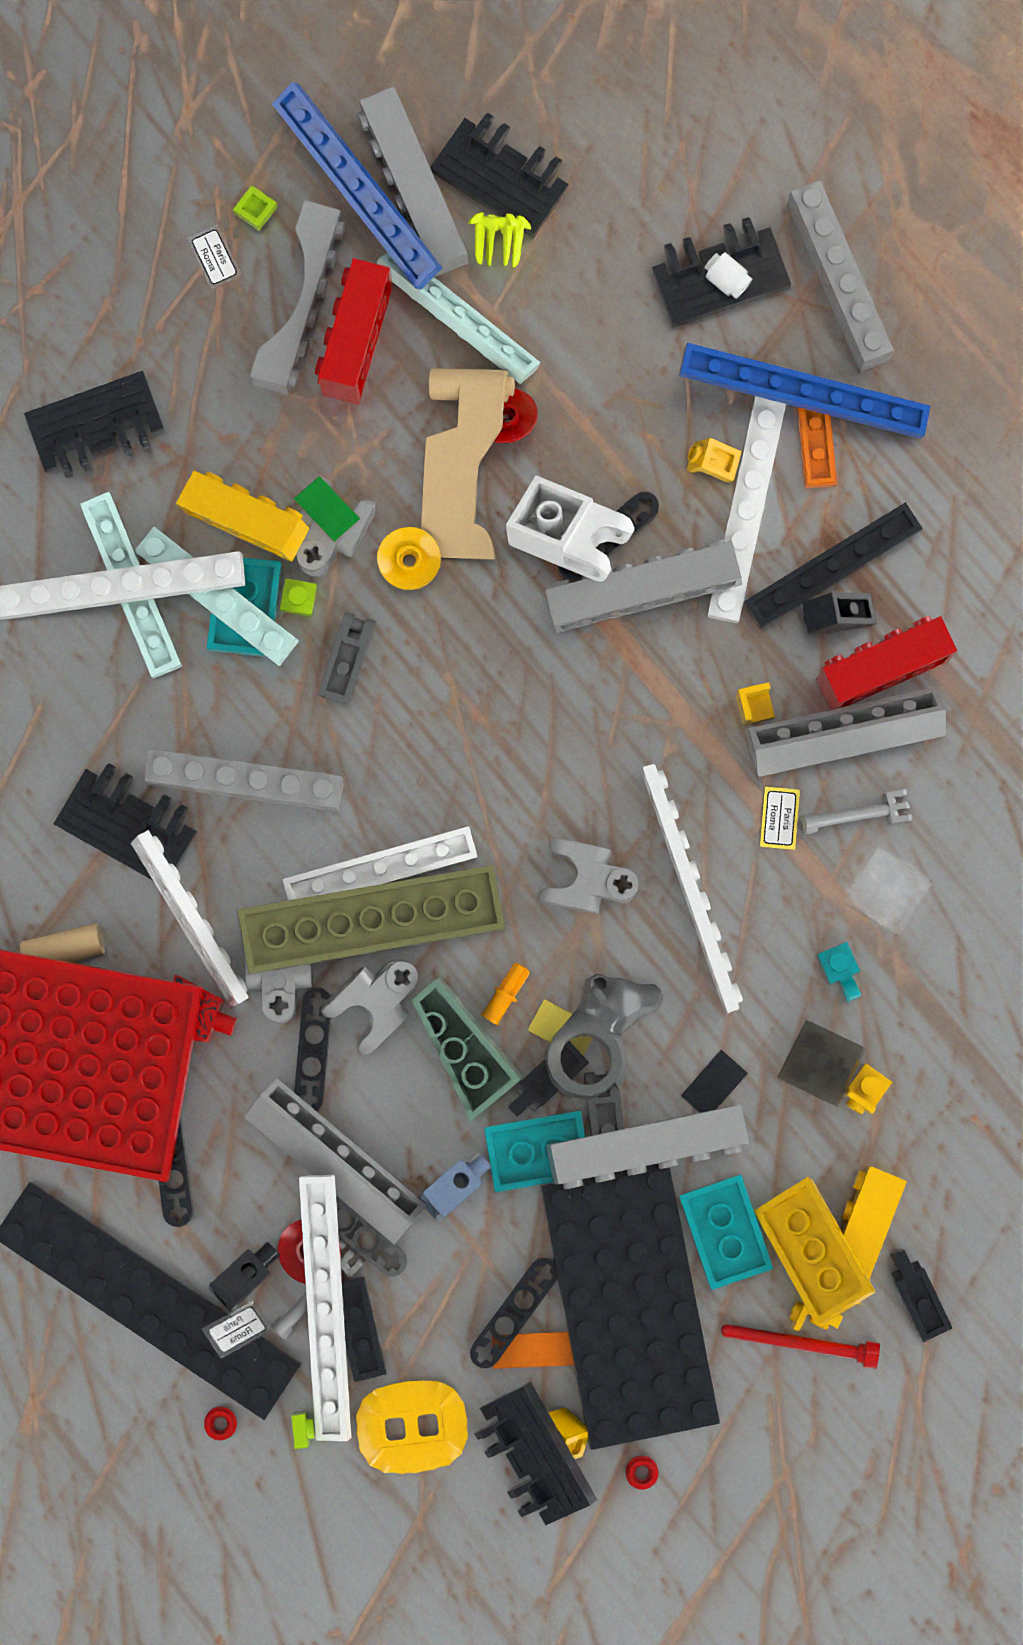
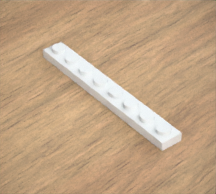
(749, 501)
(122, 585)
(696, 901)
(325, 1307)

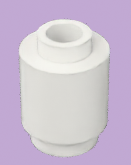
(727, 275)

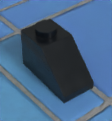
(838, 612)

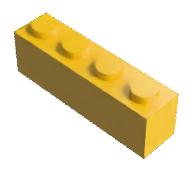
(243, 515)
(871, 1214)

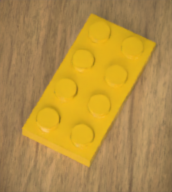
(814, 1251)

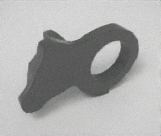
(603, 1014)

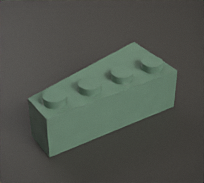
(470, 1055)

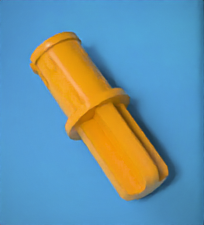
(505, 993)

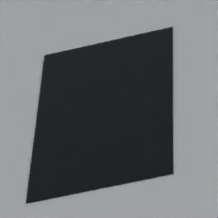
(714, 1083)

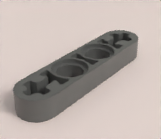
(352, 1232)

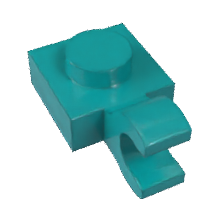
(839, 967)

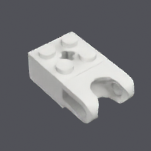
(566, 528)

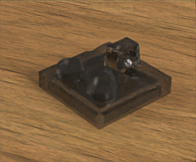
(821, 1063)

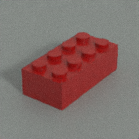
(354, 331)
(886, 664)

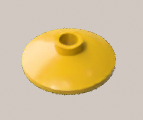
(404, 543)

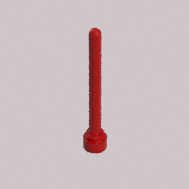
(866, 1353)

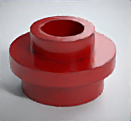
(216, 1433)
(646, 1482)

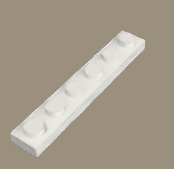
(386, 865)
(184, 909)

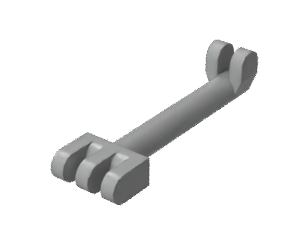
(889, 808)
(283, 1325)

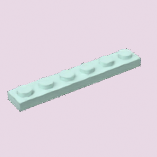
(467, 323)
(225, 603)
(143, 614)

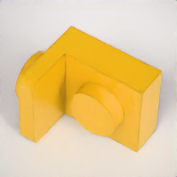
(713, 459)
(866, 1090)
(800, 1312)

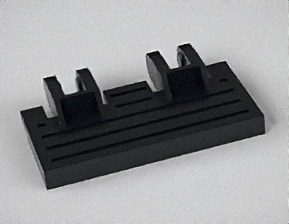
(498, 179)
(692, 296)
(93, 421)
(114, 826)
(538, 1453)

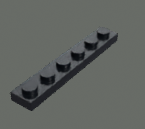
(833, 566)

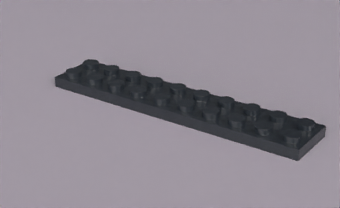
(142, 1298)

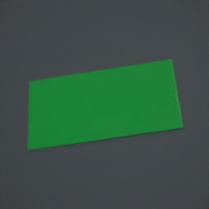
(326, 508)

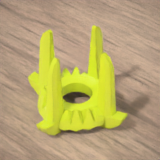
(506, 226)

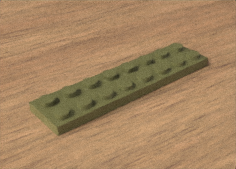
(370, 919)

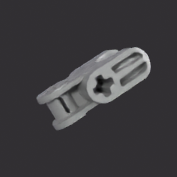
(319, 542)
(593, 879)
(278, 985)
(379, 997)

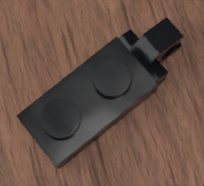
(537, 1088)
(919, 1297)

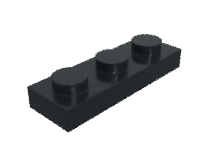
(361, 1331)

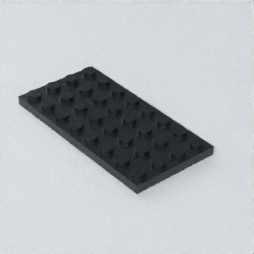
(629, 1307)

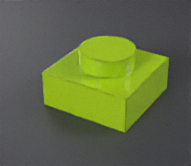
(255, 208)
(298, 597)
(302, 1429)

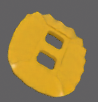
(408, 1402)

